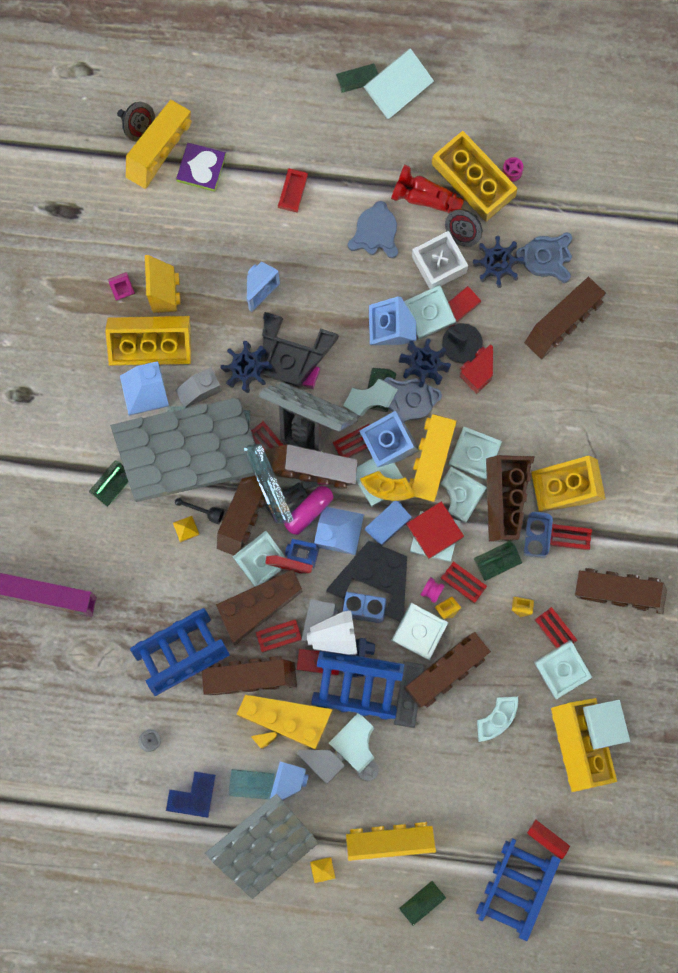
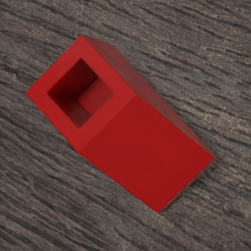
(480, 370)

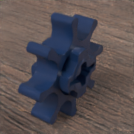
(498, 253)
(424, 363)
(243, 371)

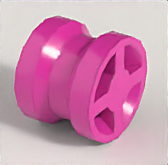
(510, 165)
(432, 590)

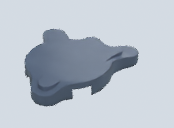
(375, 230)
(546, 256)
(411, 400)

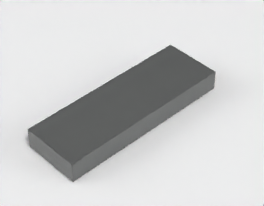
(406, 707)

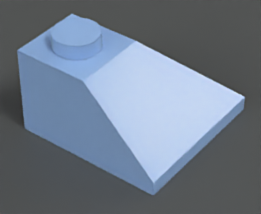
(260, 283)
(391, 323)
(144, 388)
(389, 440)
(339, 530)
(289, 780)

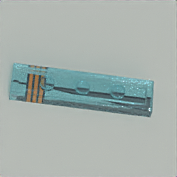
(268, 483)

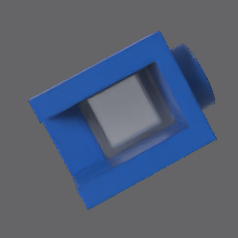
(302, 552)

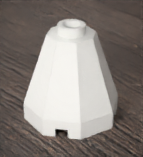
(334, 635)

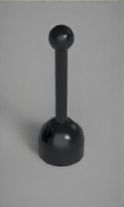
(214, 514)

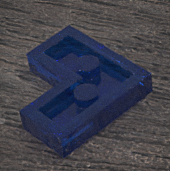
(198, 801)

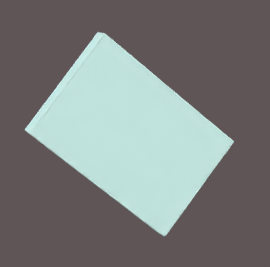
(398, 83)

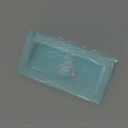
(251, 784)

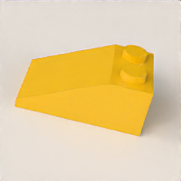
(161, 285)
(568, 484)

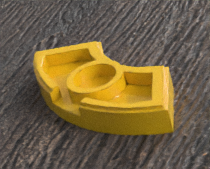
(387, 488)

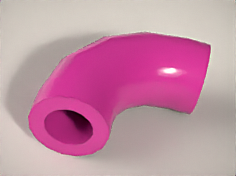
(309, 509)

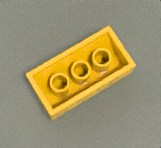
(148, 340)
(584, 766)
(390, 843)

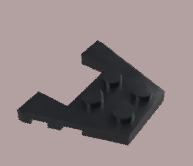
(290, 360)
(379, 569)

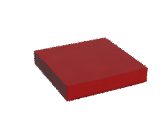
(435, 530)

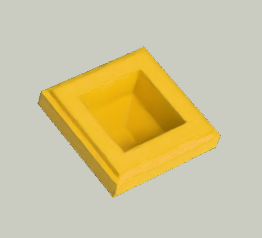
(186, 528)
(522, 606)
(448, 608)
(322, 870)

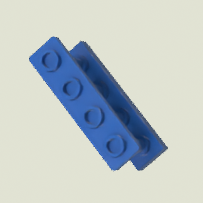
(187, 667)
(370, 669)
(533, 906)

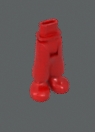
(425, 192)

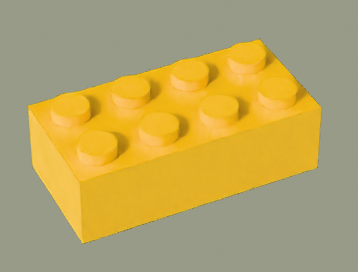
(474, 176)

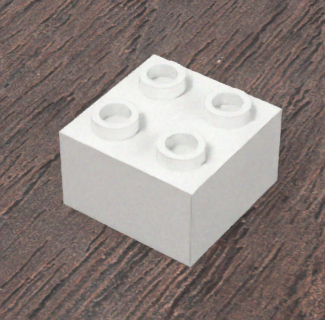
(439, 260)

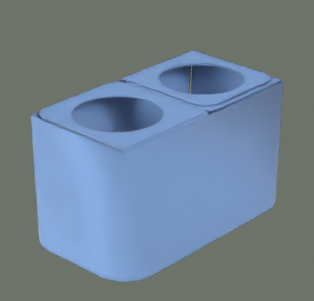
(547, 520)
(388, 523)
(363, 609)

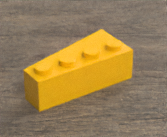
(157, 143)
(433, 456)
(292, 720)

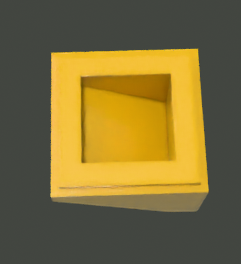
(264, 740)

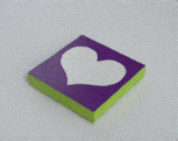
(201, 167)

